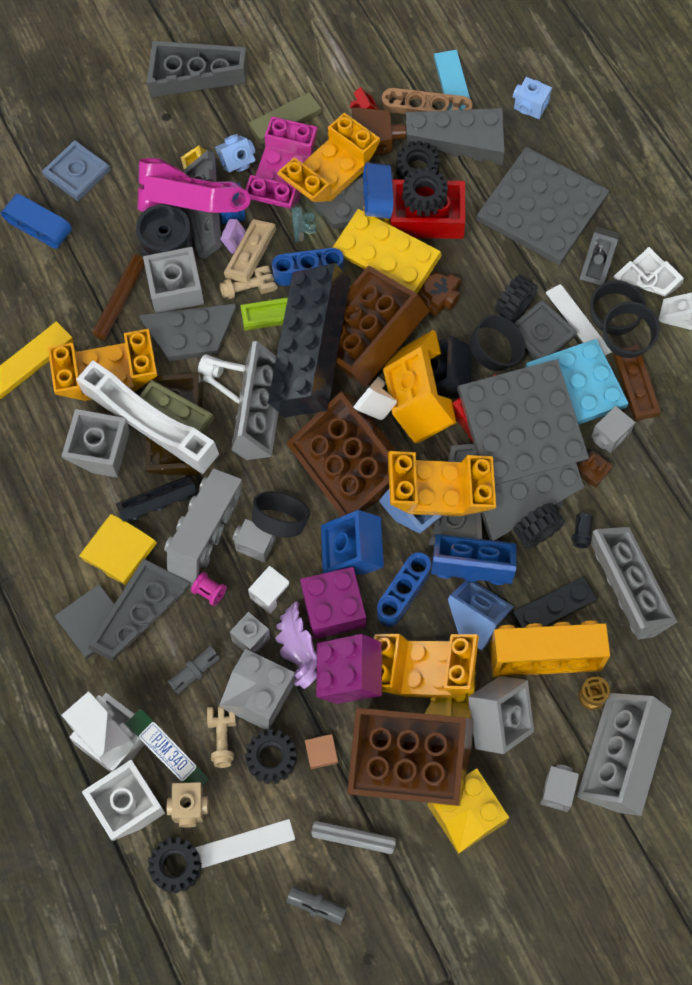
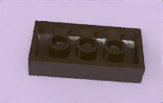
(157, 458)

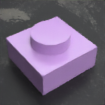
(232, 235)

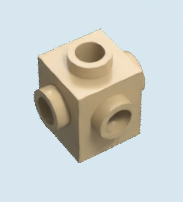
(187, 794)

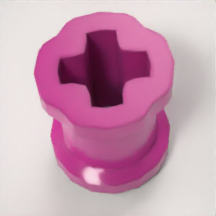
(208, 589)

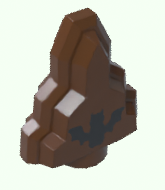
(440, 292)

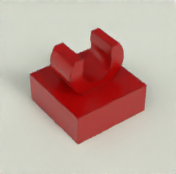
(364, 100)

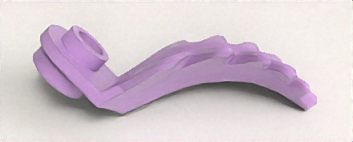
(297, 646)

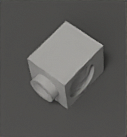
(612, 430)
(253, 541)
(250, 634)
(559, 788)

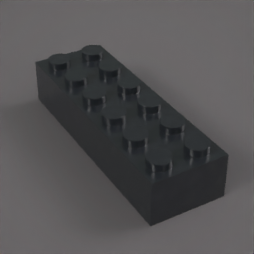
(309, 341)

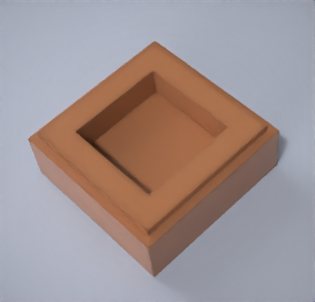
(321, 751)

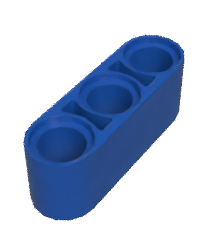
(377, 190)
(36, 221)
(298, 260)
(408, 578)

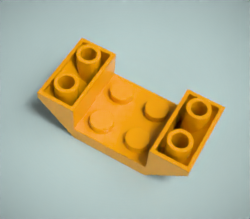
(334, 163)
(130, 362)
(413, 386)
(441, 486)
(428, 667)

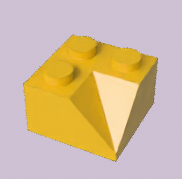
(474, 818)

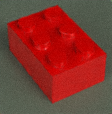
(445, 224)

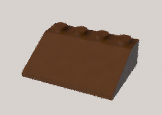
(376, 324)
(344, 455)
(410, 756)

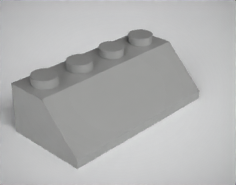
(255, 417)
(632, 581)
(625, 753)

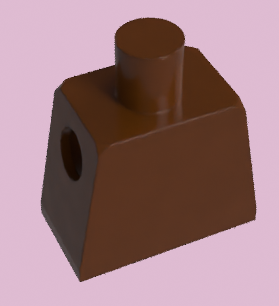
(380, 124)

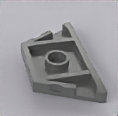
(344, 206)
(190, 331)

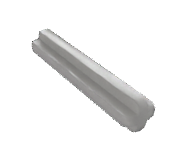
(353, 837)

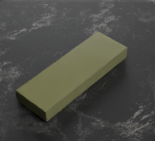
(297, 110)
(177, 407)

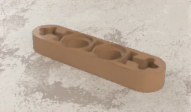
(427, 99)

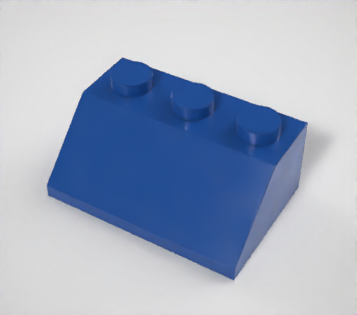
(474, 559)

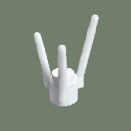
(213, 367)

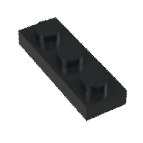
(156, 499)
(556, 605)

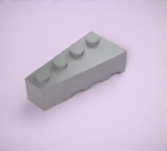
(202, 525)

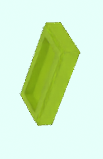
(263, 314)

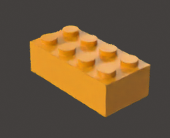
(549, 649)

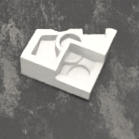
(651, 274)

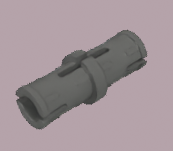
(193, 670)
(316, 905)

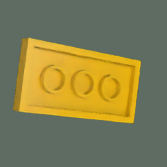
(387, 250)

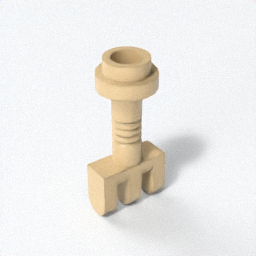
(262, 280)
(222, 757)

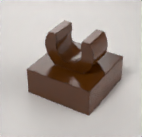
(594, 469)

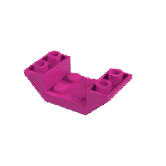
(282, 143)

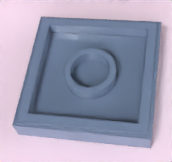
(76, 170)

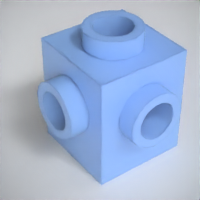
(532, 97)
(235, 153)

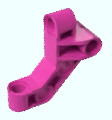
(171, 186)

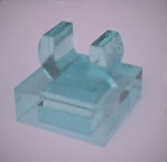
(300, 225)

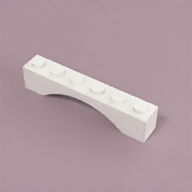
(174, 436)

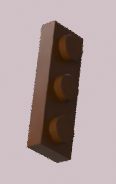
(637, 385)

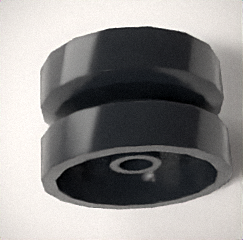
(163, 229)

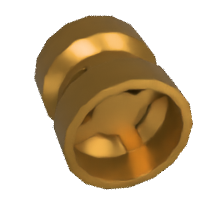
(590, 697)

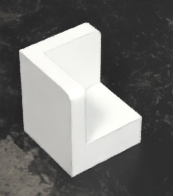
(268, 589)

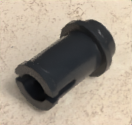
(582, 537)

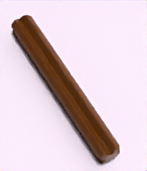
(119, 297)

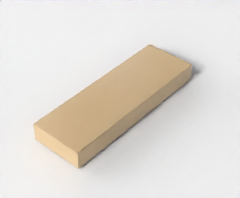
(250, 251)

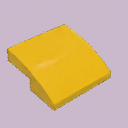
(117, 549)

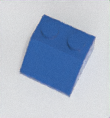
(352, 542)

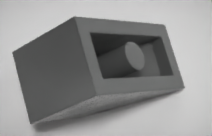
(599, 255)

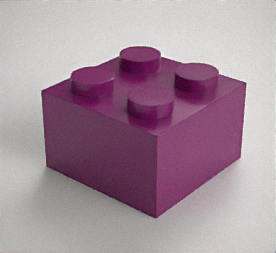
(333, 603)
(349, 669)

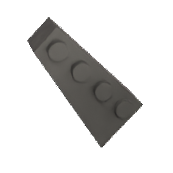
(194, 67)
(460, 132)

